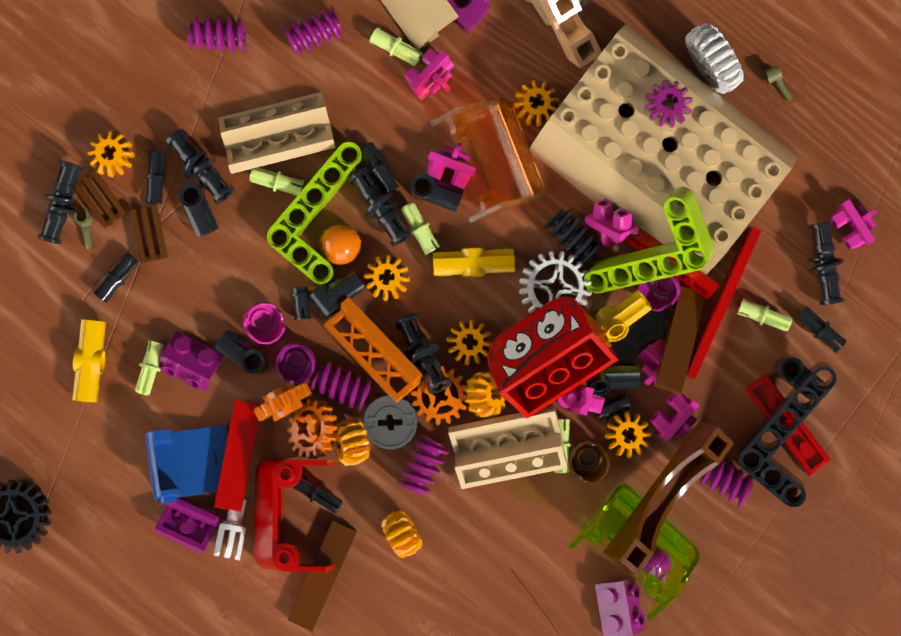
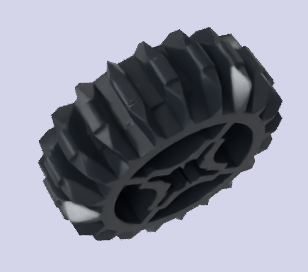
(14, 505)

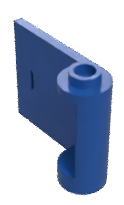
(185, 461)

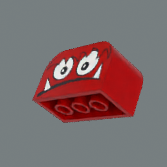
(548, 355)

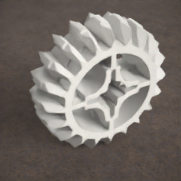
(714, 58)
(559, 265)

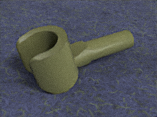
(775, 75)
(85, 228)

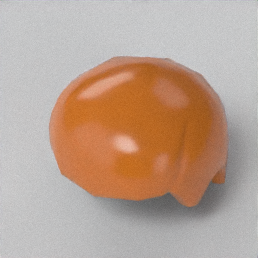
(339, 244)

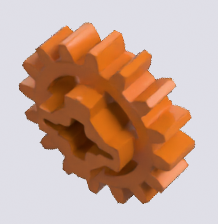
(282, 401)
(451, 401)
(312, 429)

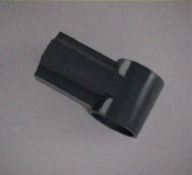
(439, 192)
(198, 212)
(329, 297)
(240, 352)
(799, 372)
(615, 378)

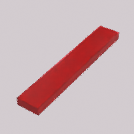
(722, 301)

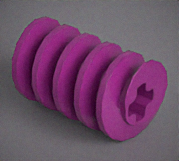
(313, 31)
(217, 34)
(342, 385)
(423, 466)
(729, 482)

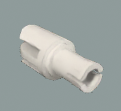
(233, 525)

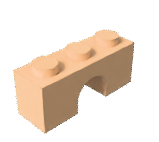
(571, 32)

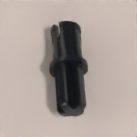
(378, 168)
(155, 177)
(116, 277)
(821, 329)
(317, 493)

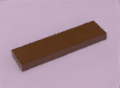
(679, 341)
(319, 584)

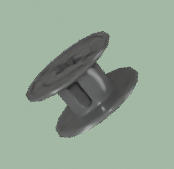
(381, 435)

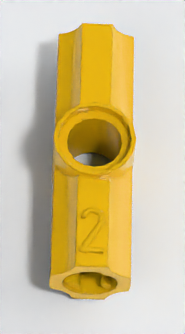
(473, 262)
(616, 319)
(89, 360)

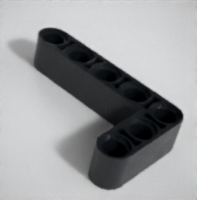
(783, 431)

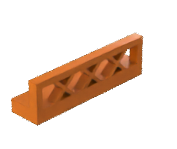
(380, 343)

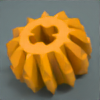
(531, 95)
(120, 155)
(380, 271)
(462, 347)
(484, 395)
(619, 438)
(351, 442)
(401, 533)

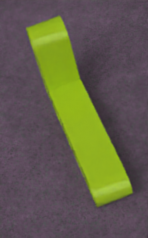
(311, 210)
(658, 256)

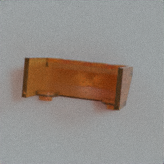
(500, 154)

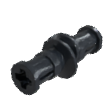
(199, 167)
(60, 202)
(379, 206)
(826, 263)
(421, 353)

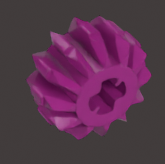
(659, 96)

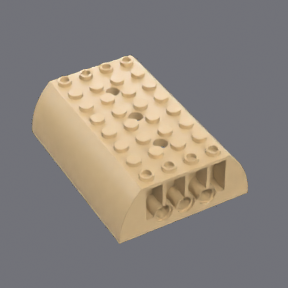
(625, 156)

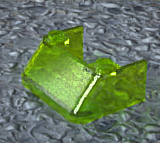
(608, 520)

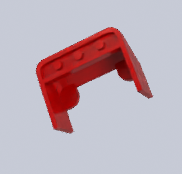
(269, 549)

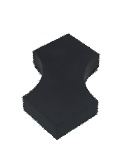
(643, 330)

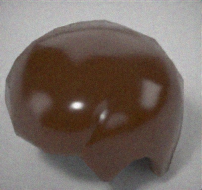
(589, 461)

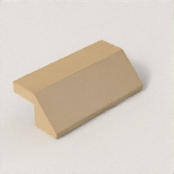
(421, 18)
(276, 132)
(507, 447)

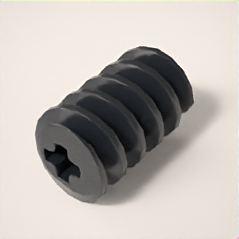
(573, 235)

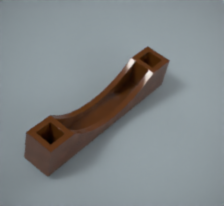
(638, 536)

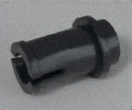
(301, 302)
(614, 406)

